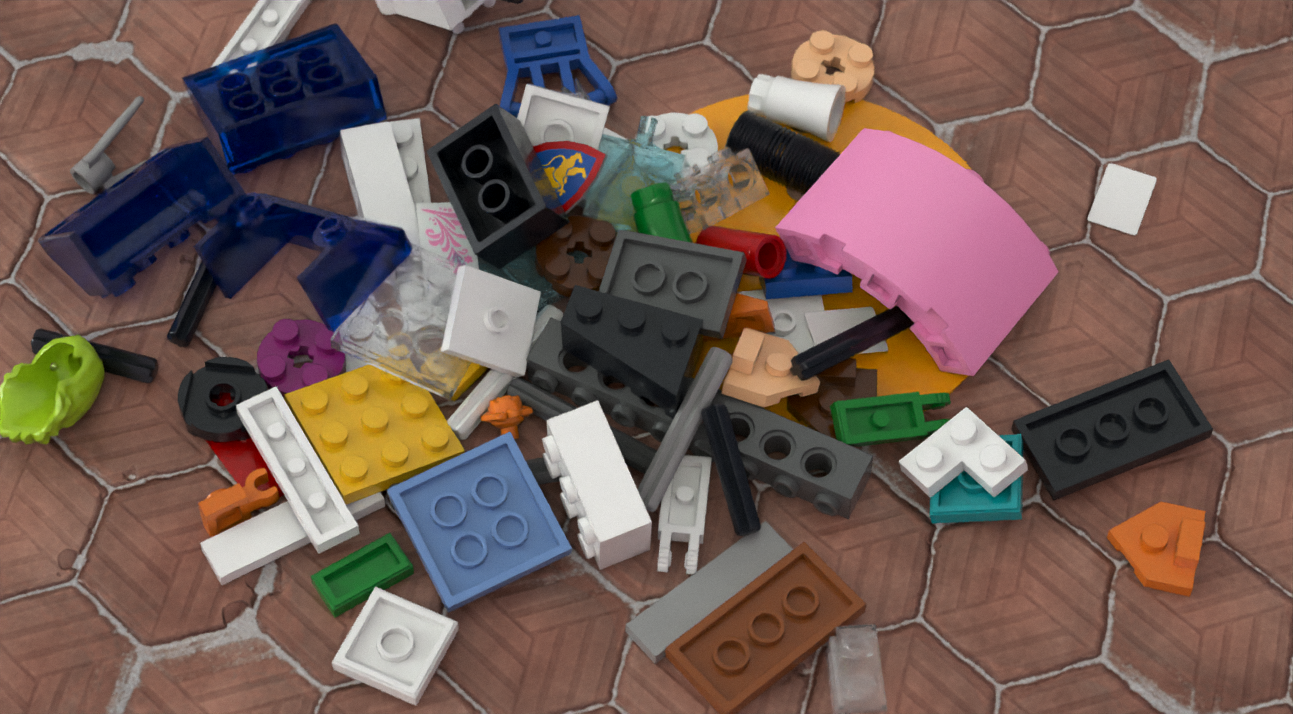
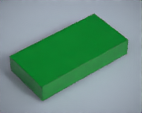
(356, 575)

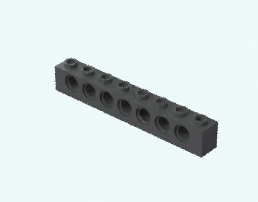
(764, 431)

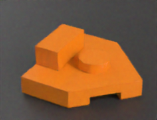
(1162, 546)

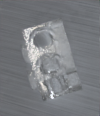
(717, 195)

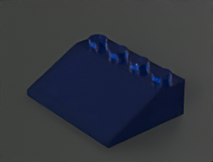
(288, 100)

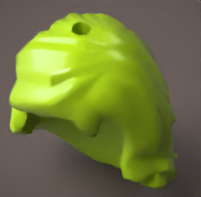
(44, 398)

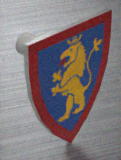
(570, 169)

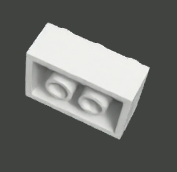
(596, 486)

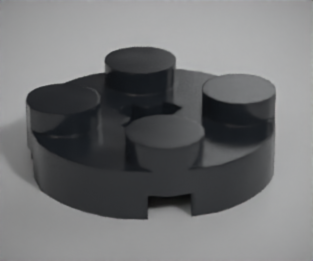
(198, 390)

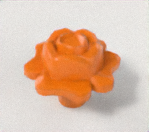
(507, 414)

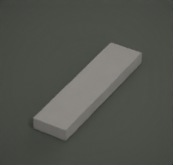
(706, 591)

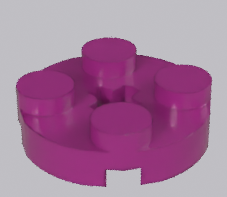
(293, 339)

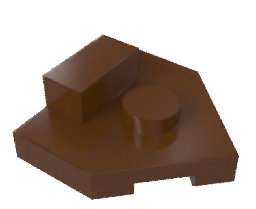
(836, 384)

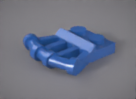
(547, 49)

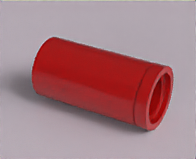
(763, 251)

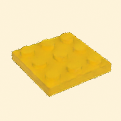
(372, 430)

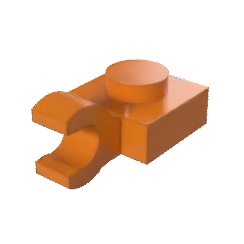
(234, 505)

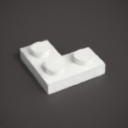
(960, 446)

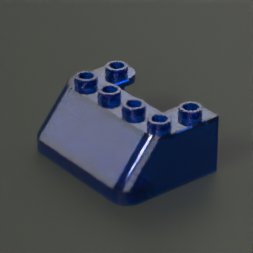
(140, 214)

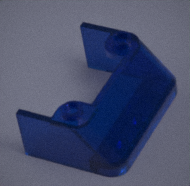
(353, 258)

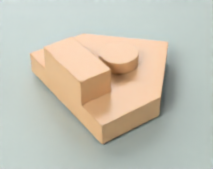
(762, 370)

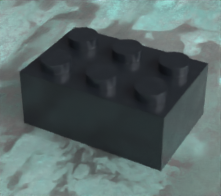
(497, 186)

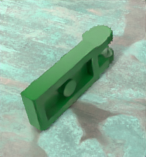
(886, 418)

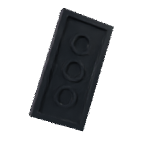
(1111, 429)

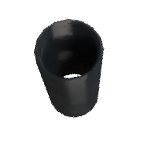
(800, 162)

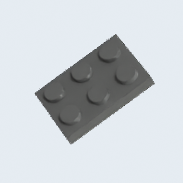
(676, 277)

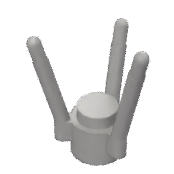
(96, 167)

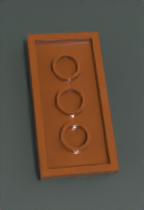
(764, 630)

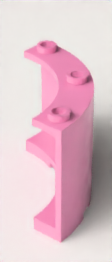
(923, 241)

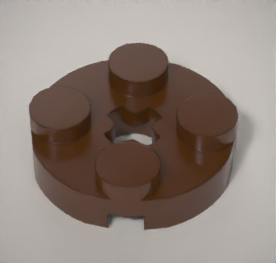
(581, 234)

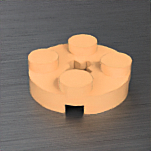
(835, 51)

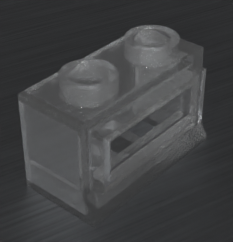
(855, 671)

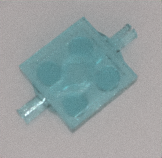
(629, 167)

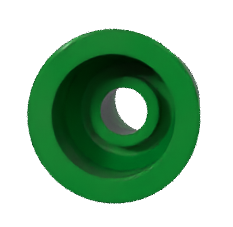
(658, 213)

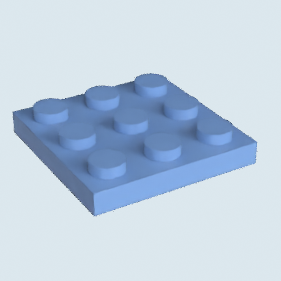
(479, 521)

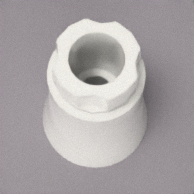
(799, 104)

